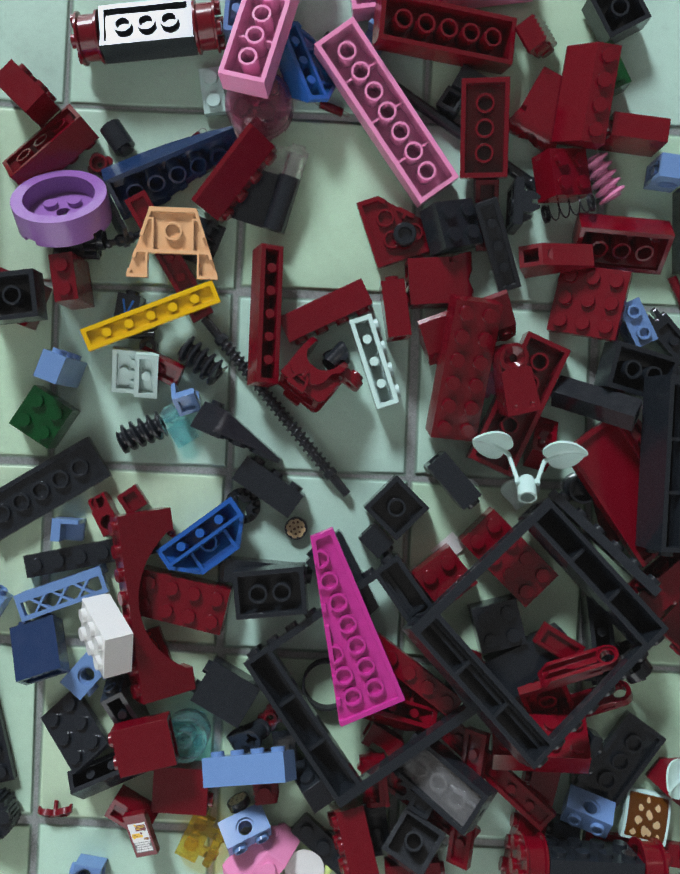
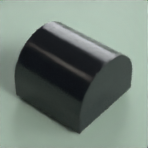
(450, 102)

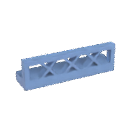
(61, 583)

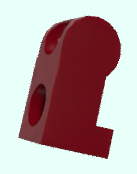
(103, 507)
(382, 737)

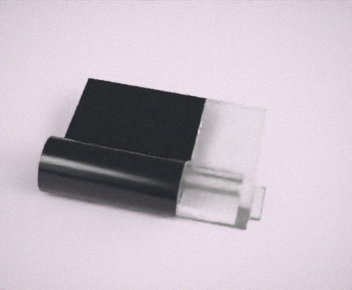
(274, 195)

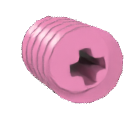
(603, 178)

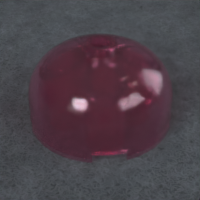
(267, 115)

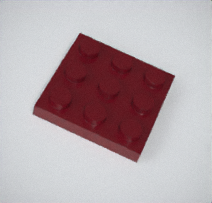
(590, 303)

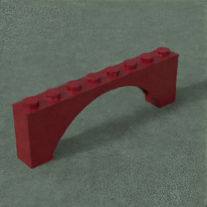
(133, 542)

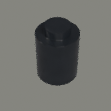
(117, 138)

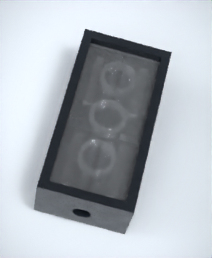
(448, 786)

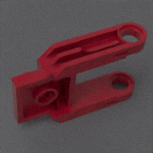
(552, 694)

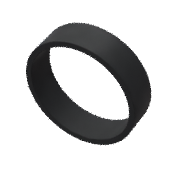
(323, 707)

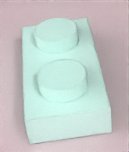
(212, 92)

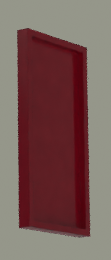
(612, 481)

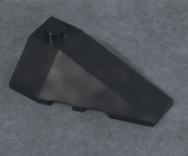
(223, 424)

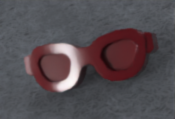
(55, 812)

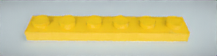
(150, 316)

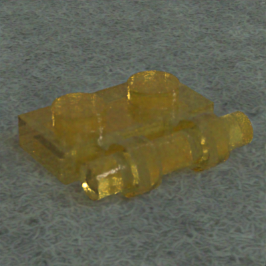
(194, 838)

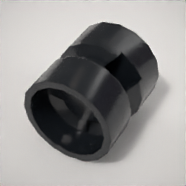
(575, 489)

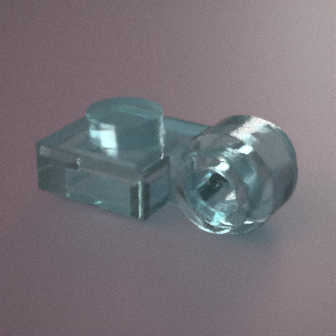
(181, 430)

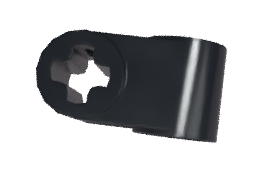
(249, 735)

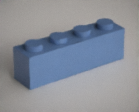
(249, 768)

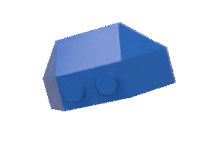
(302, 69)
(206, 540)

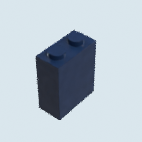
(39, 649)

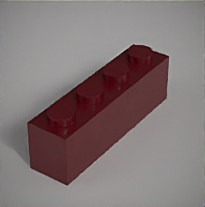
(326, 311)

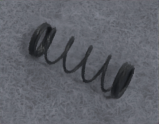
(546, 209)

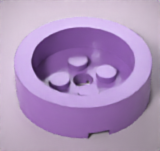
(43, 200)

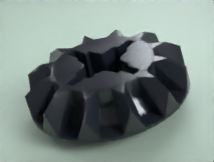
(245, 495)

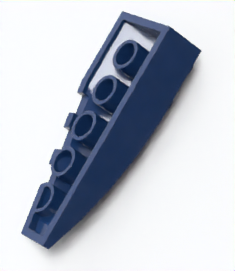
(166, 168)

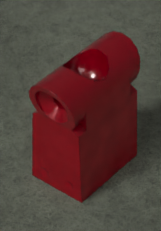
(537, 114)
(433, 279)
(514, 380)

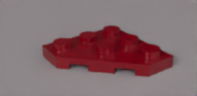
(379, 222)

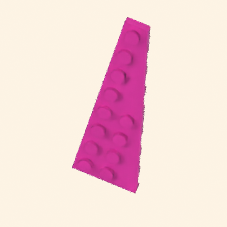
(357, 658)

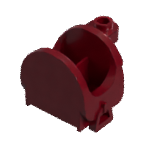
(313, 386)

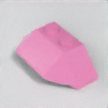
(267, 857)

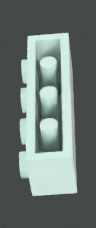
(373, 361)

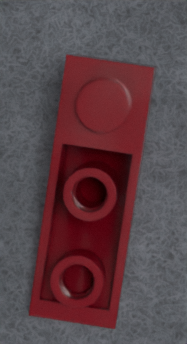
(554, 258)

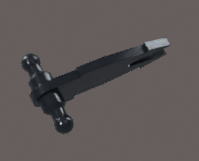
(124, 237)

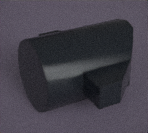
(336, 356)

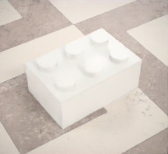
(106, 635)

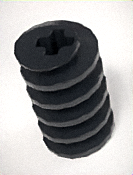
(201, 362)
(143, 432)

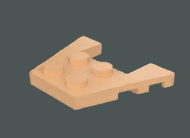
(175, 233)

